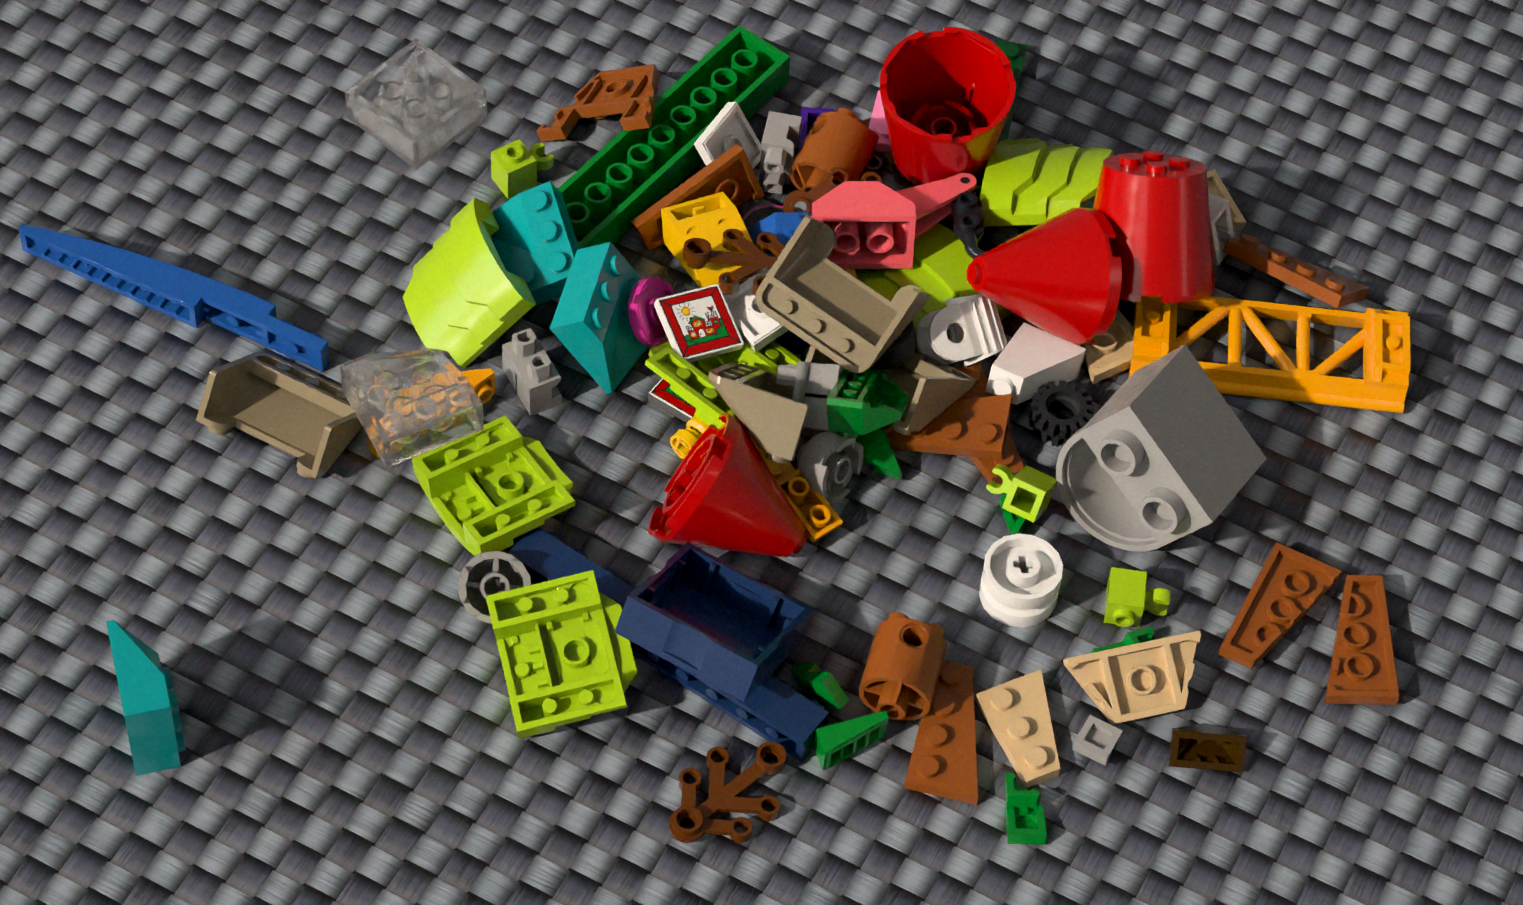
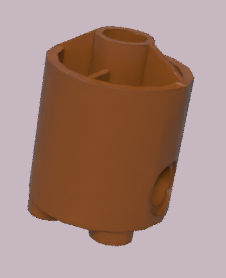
(833, 142)
(903, 667)

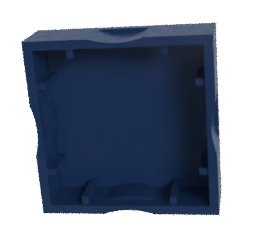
(714, 621)

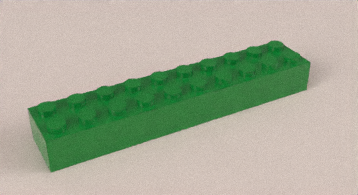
(650, 162)

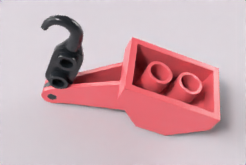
(880, 225)

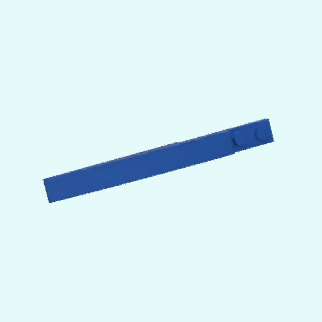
(176, 292)

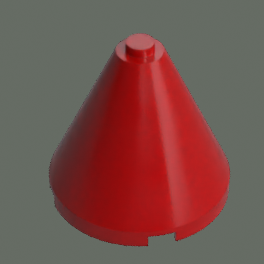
(1056, 275)
(727, 498)

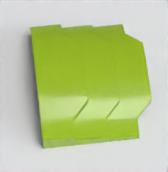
(1038, 181)
(938, 269)
(462, 291)
(692, 381)
(493, 486)
(560, 652)

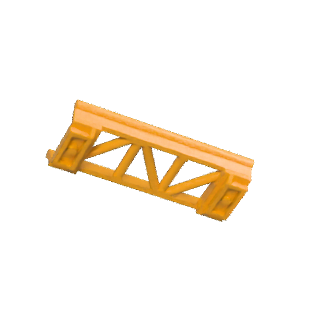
(1383, 339)

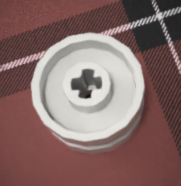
(1020, 580)

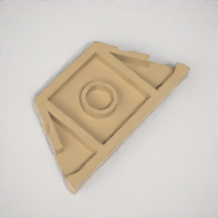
(1138, 677)

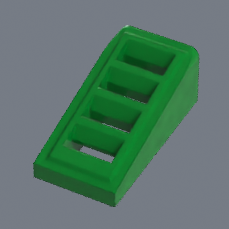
(846, 738)

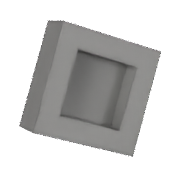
(1097, 740)

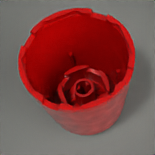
(945, 102)
(1160, 224)

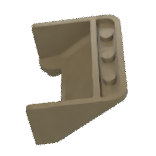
(830, 304)
(929, 383)
(281, 408)
(764, 408)

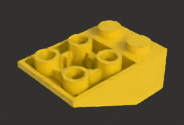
(702, 219)

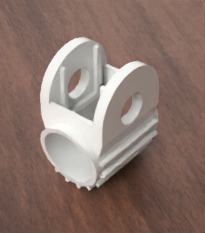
(972, 327)

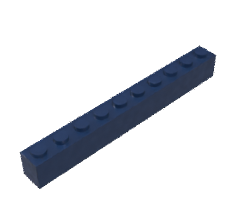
(770, 711)

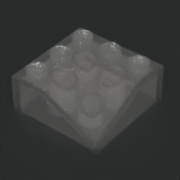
(416, 103)
(410, 402)

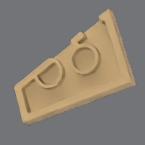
(1023, 726)

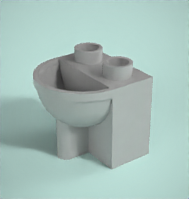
(1156, 458)

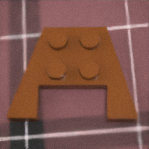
(610, 92)

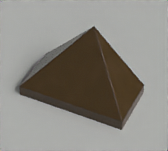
(1207, 748)

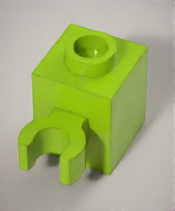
(516, 167)
(1026, 491)
(1129, 598)

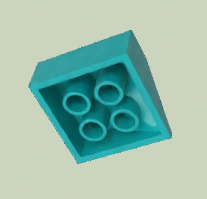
(536, 240)
(595, 317)
(147, 703)

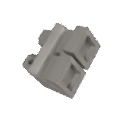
(778, 150)
(531, 372)
(811, 380)

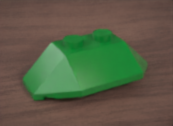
(864, 403)

